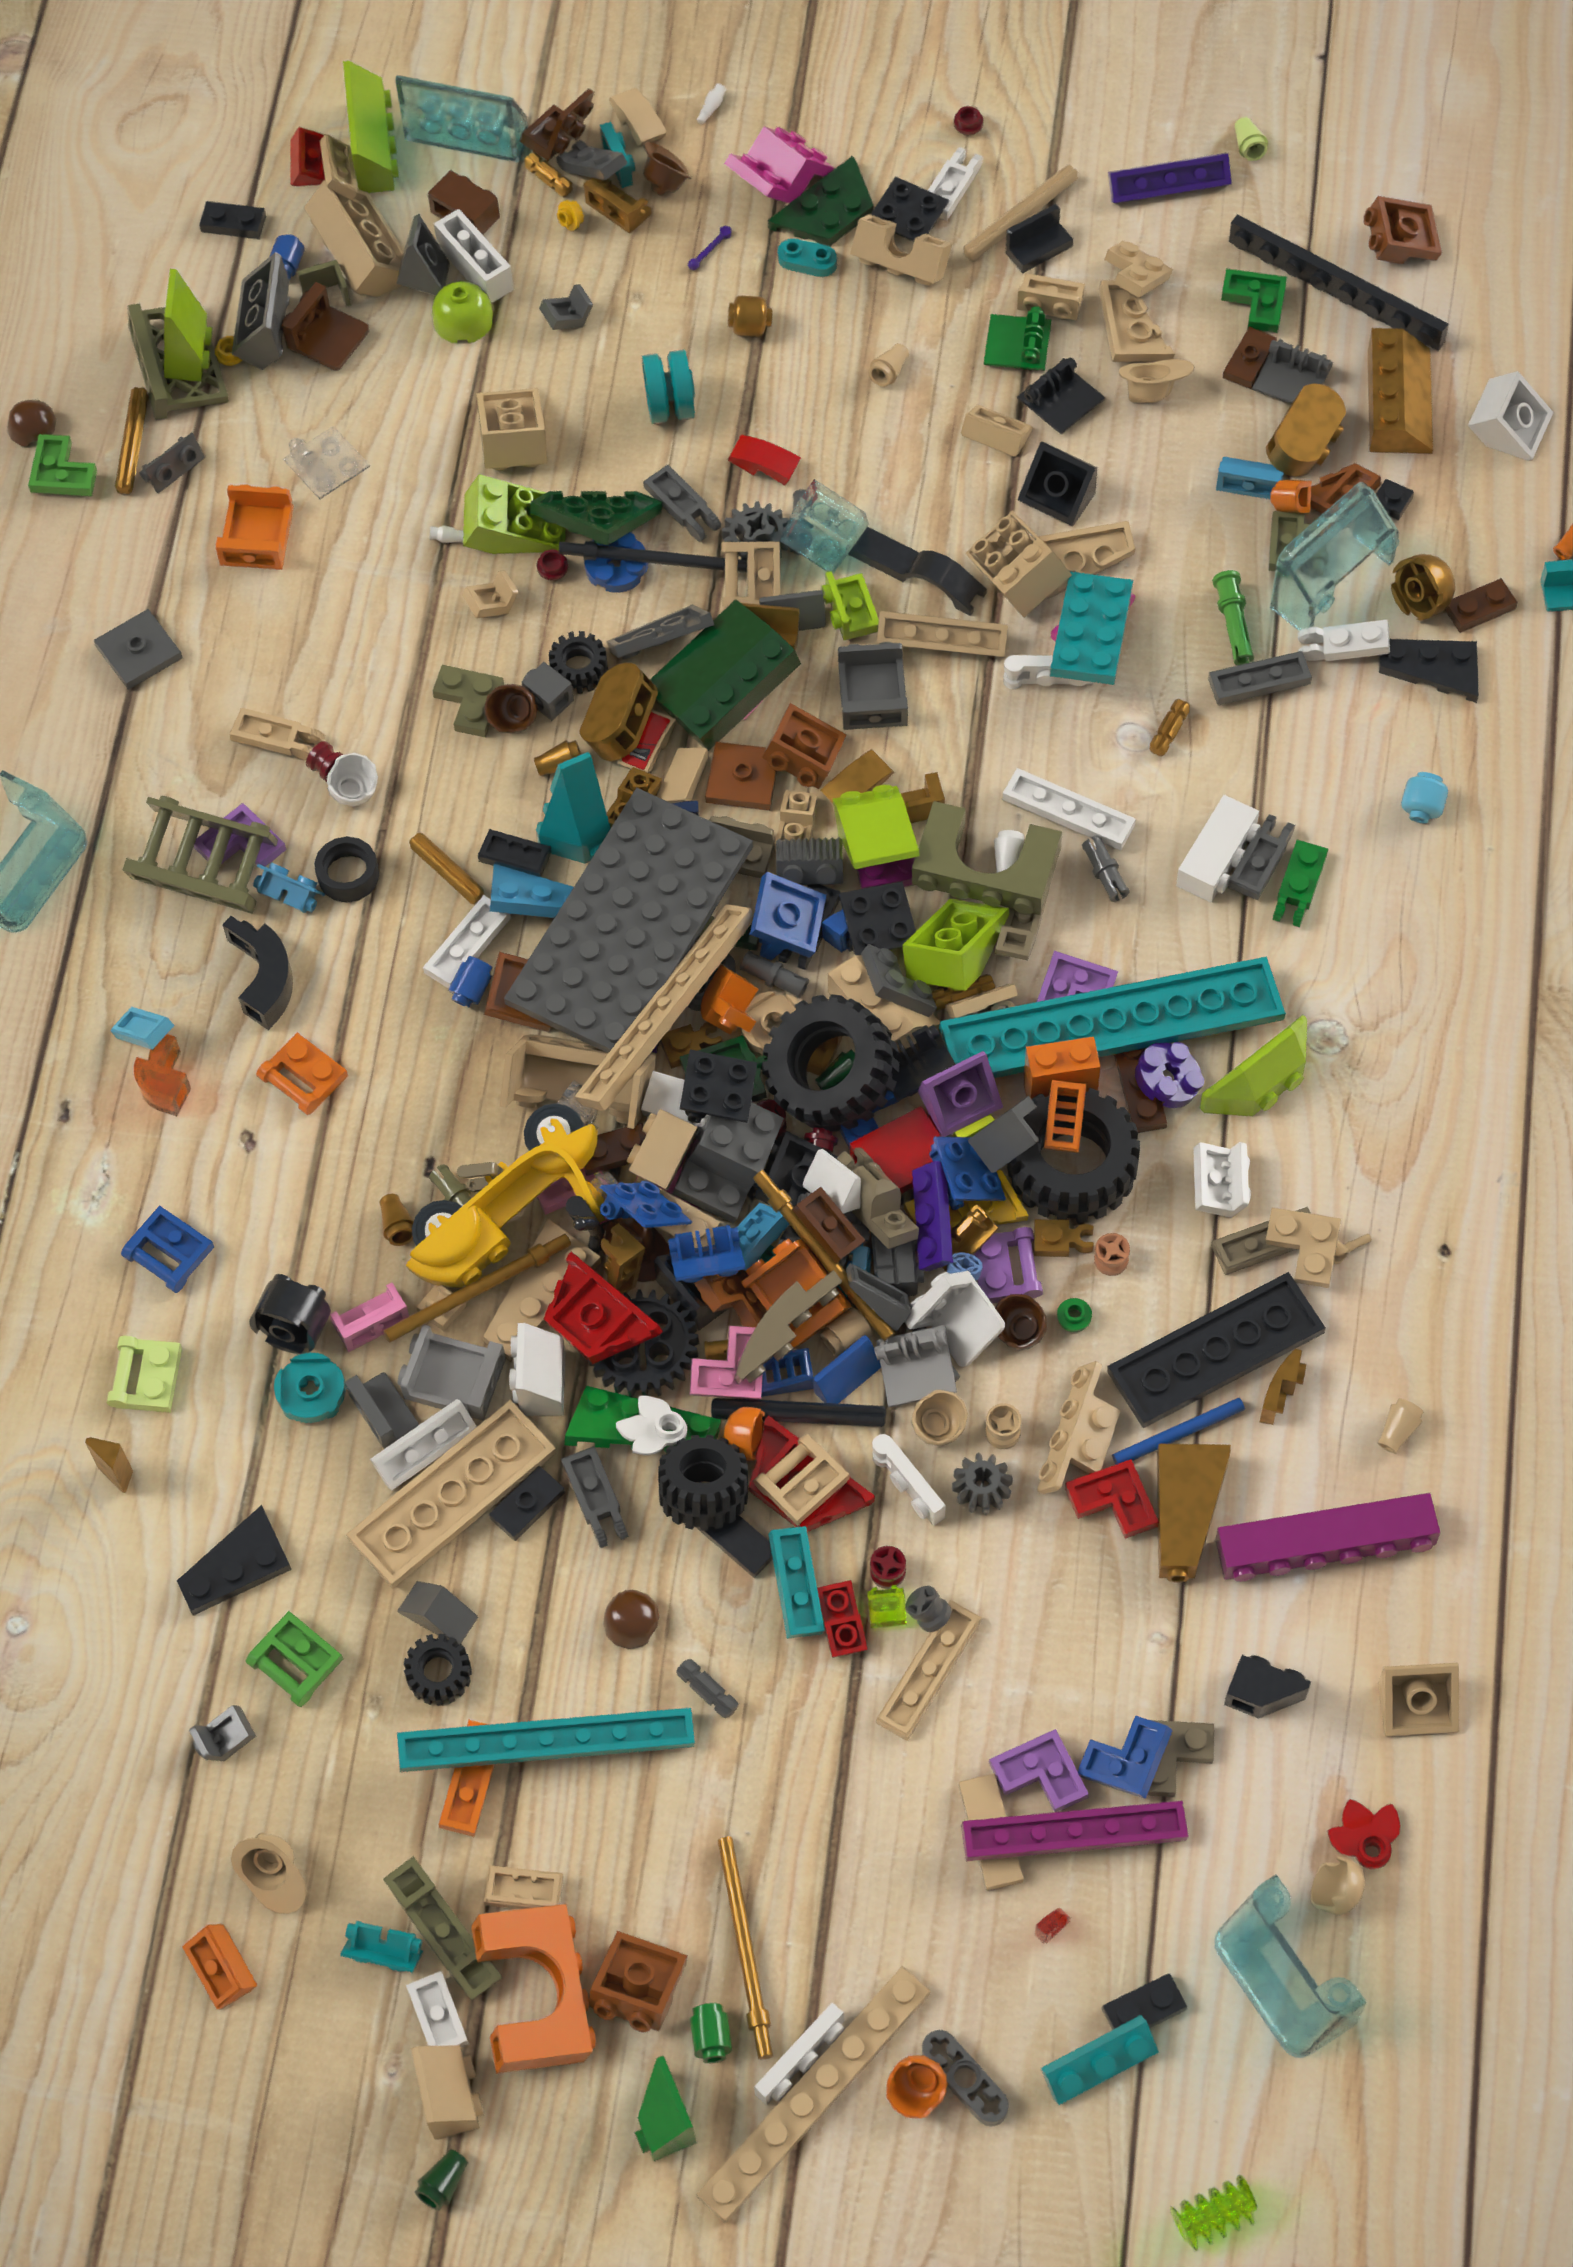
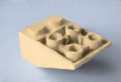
(1018, 564)

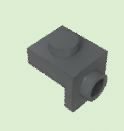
(567, 311)
(223, 1735)

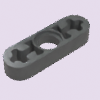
(991, 2092)

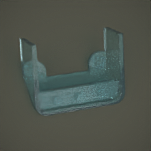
(1330, 552)
(39, 855)

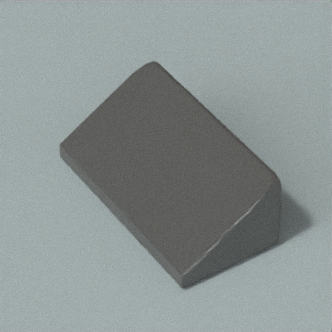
(810, 607)

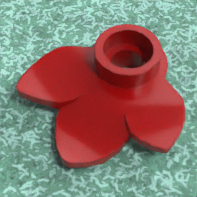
(1363, 1830)

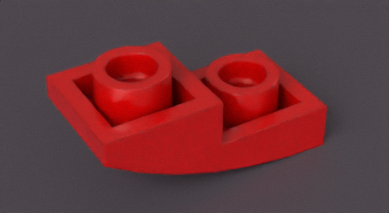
(757, 454)
(841, 1619)

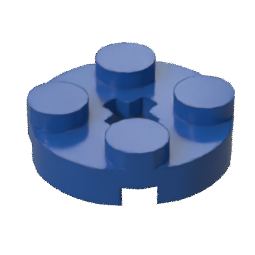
(617, 578)

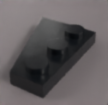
(235, 1564)

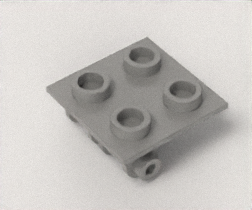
(915, 1365)

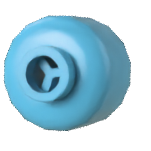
(1424, 797)

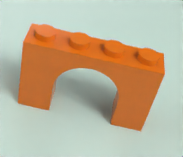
(546, 1938)

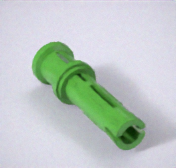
(1231, 604)

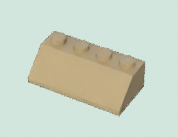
(357, 239)

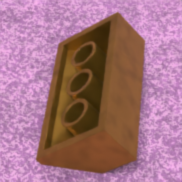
(1399, 393)

